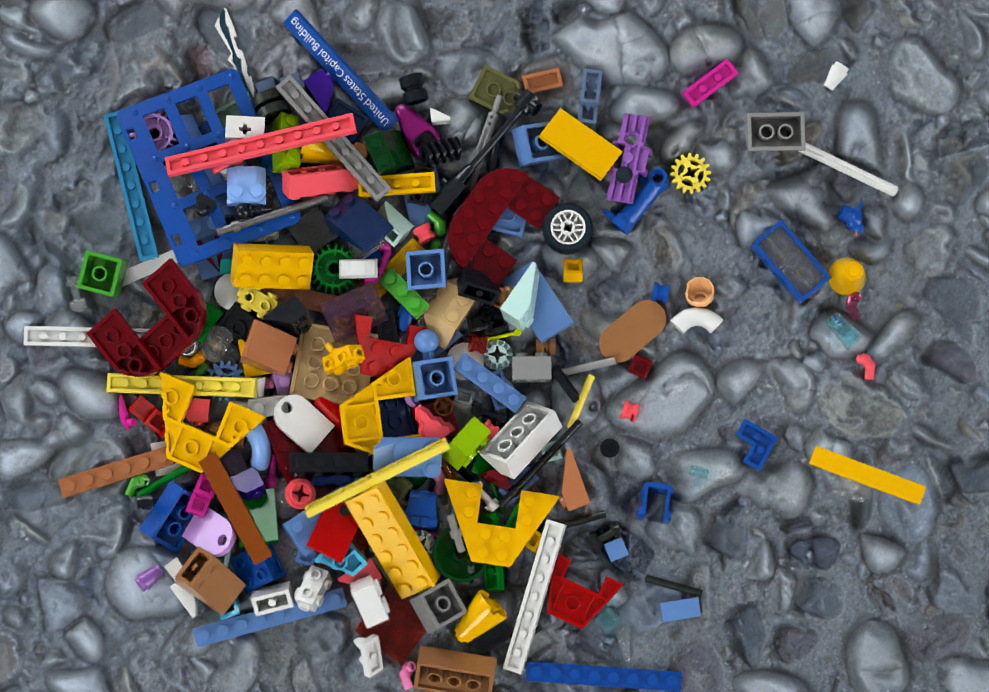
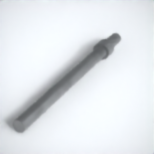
(236, 226)

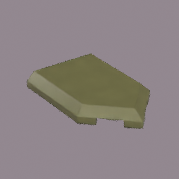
(494, 83)

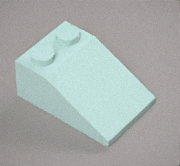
(521, 302)

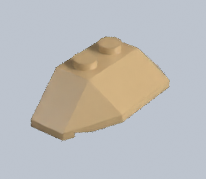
(447, 312)

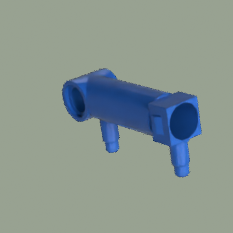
(642, 201)

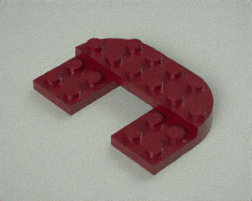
(481, 211)
(167, 339)

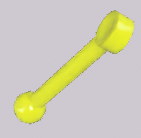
(517, 332)

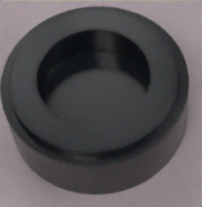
(609, 448)

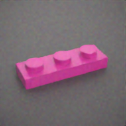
(710, 83)

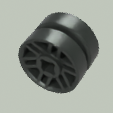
(270, 104)

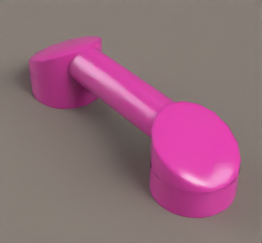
(387, 249)

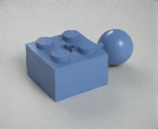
(440, 369)

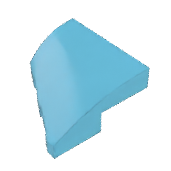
(351, 564)

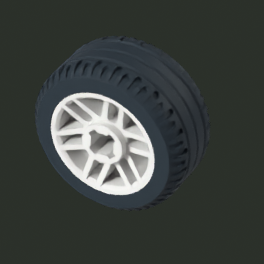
(569, 216)

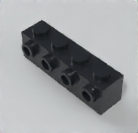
(327, 464)

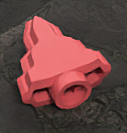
(432, 425)

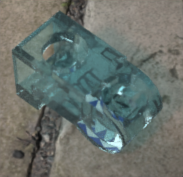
(843, 330)

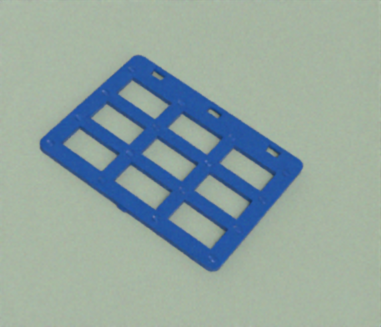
(152, 168)

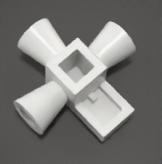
(263, 403)

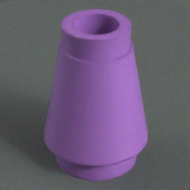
(149, 577)

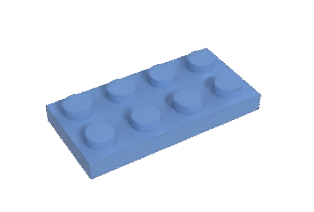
(301, 527)

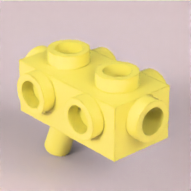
(260, 301)

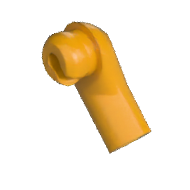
(193, 362)

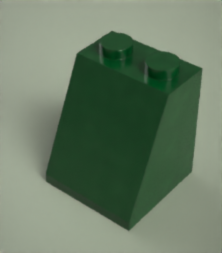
(388, 152)

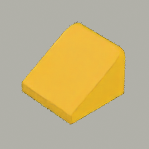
(572, 270)

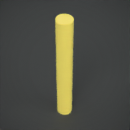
(582, 398)

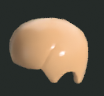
(699, 292)

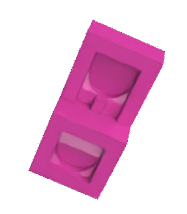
(200, 497)

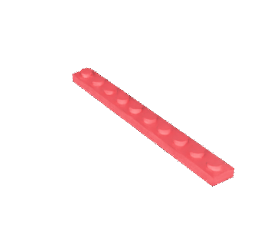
(260, 145)

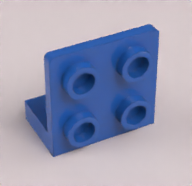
(257, 575)

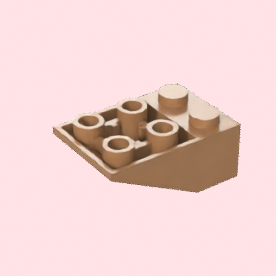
(209, 581)

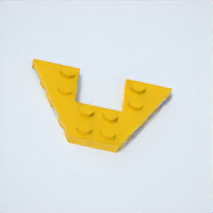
(361, 412)
(189, 444)
(490, 542)

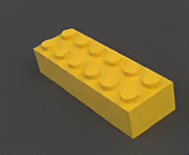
(393, 540)

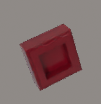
(640, 366)

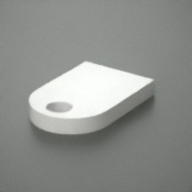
(303, 423)

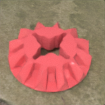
(307, 489)

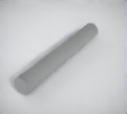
(589, 366)

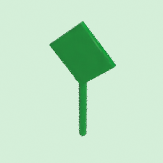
(481, 466)

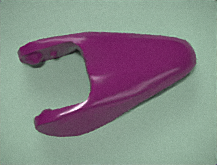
(412, 126)

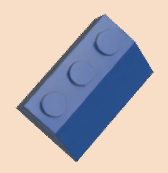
(168, 517)

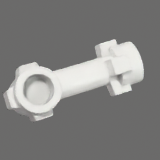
(491, 504)

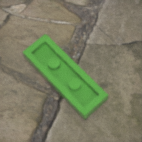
(407, 298)

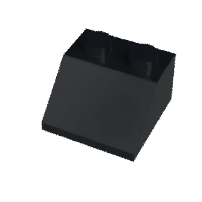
(290, 317)

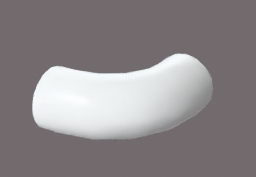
(696, 317)

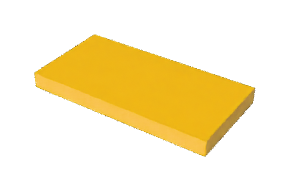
(580, 144)

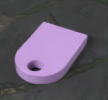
(210, 532)

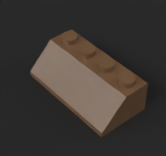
(453, 671)

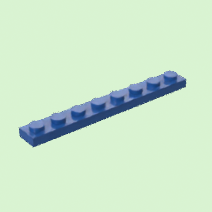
(603, 676)

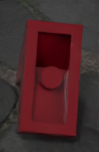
(497, 479)

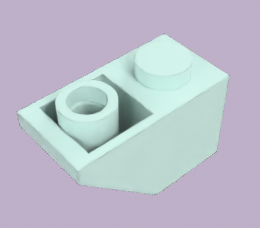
(401, 225)

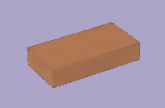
(543, 81)

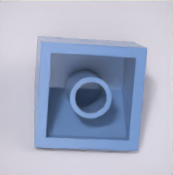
(426, 269)

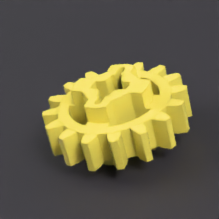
(686, 165)

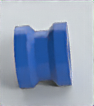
(660, 292)

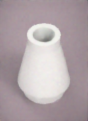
(835, 75)

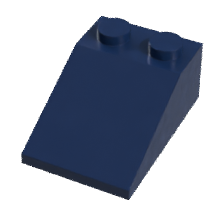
(357, 222)

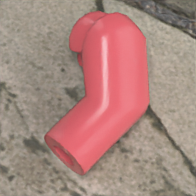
(869, 365)

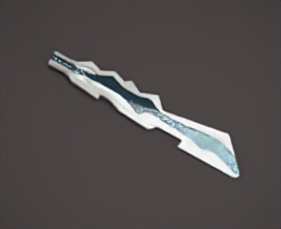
(236, 58)

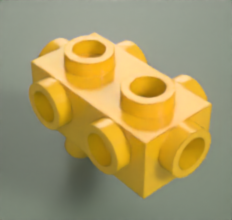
(342, 358)

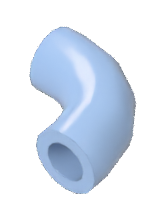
(260, 448)

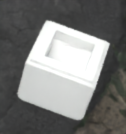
(439, 118)

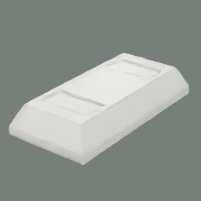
(358, 268)

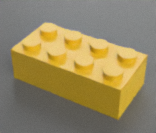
(271, 266)

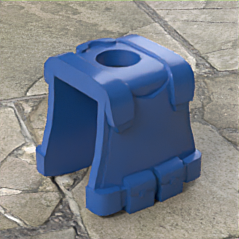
(659, 488)
(422, 510)

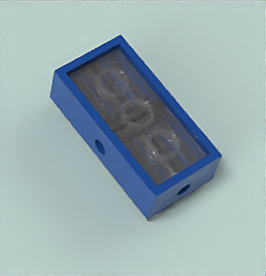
(790, 262)

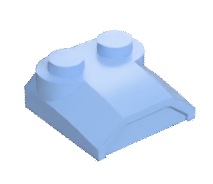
(246, 185)

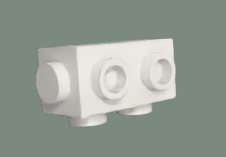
(312, 590)

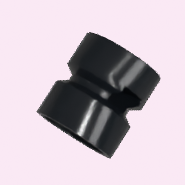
(413, 88)

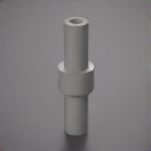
(456, 533)

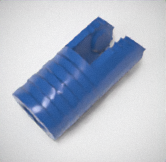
(404, 319)

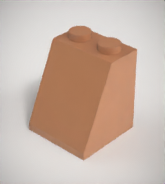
(269, 349)

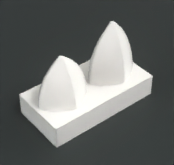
(370, 654)

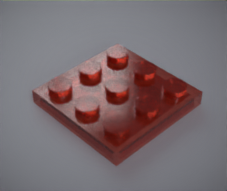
(400, 631)

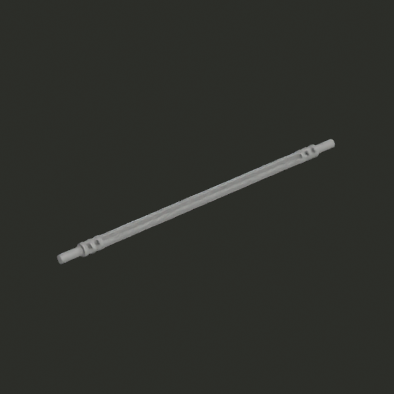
(486, 135)

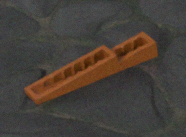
(235, 508)

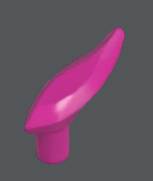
(124, 415)

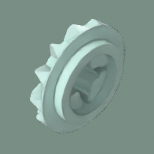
(503, 361)

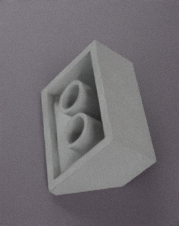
(775, 131)

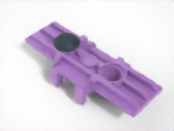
(634, 161)

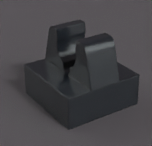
(204, 204)

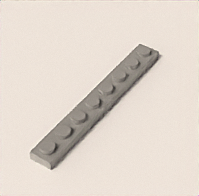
(341, 146)

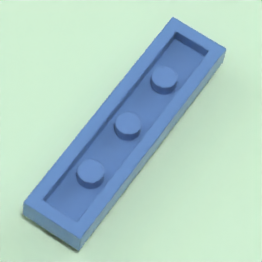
(489, 383)

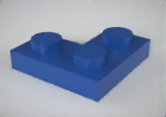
(760, 441)

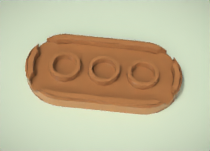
(632, 330)

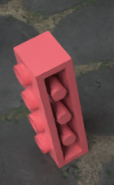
(317, 180)

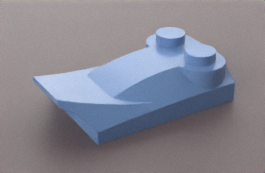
(395, 448)

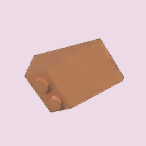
(572, 487)

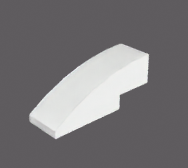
(185, 597)

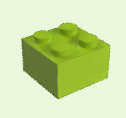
(467, 444)

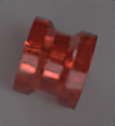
(477, 343)

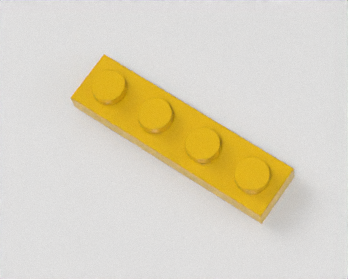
(406, 184)

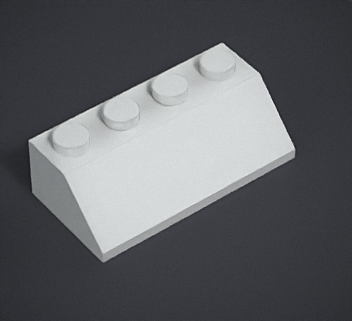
(521, 439)

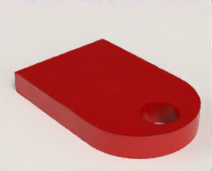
(333, 533)

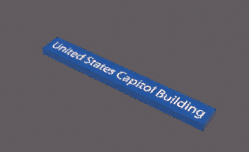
(340, 71)

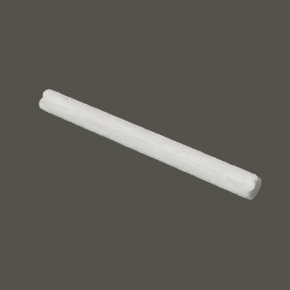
(850, 170)

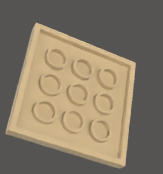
(309, 374)

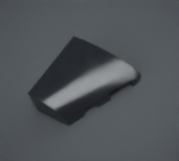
(487, 321)

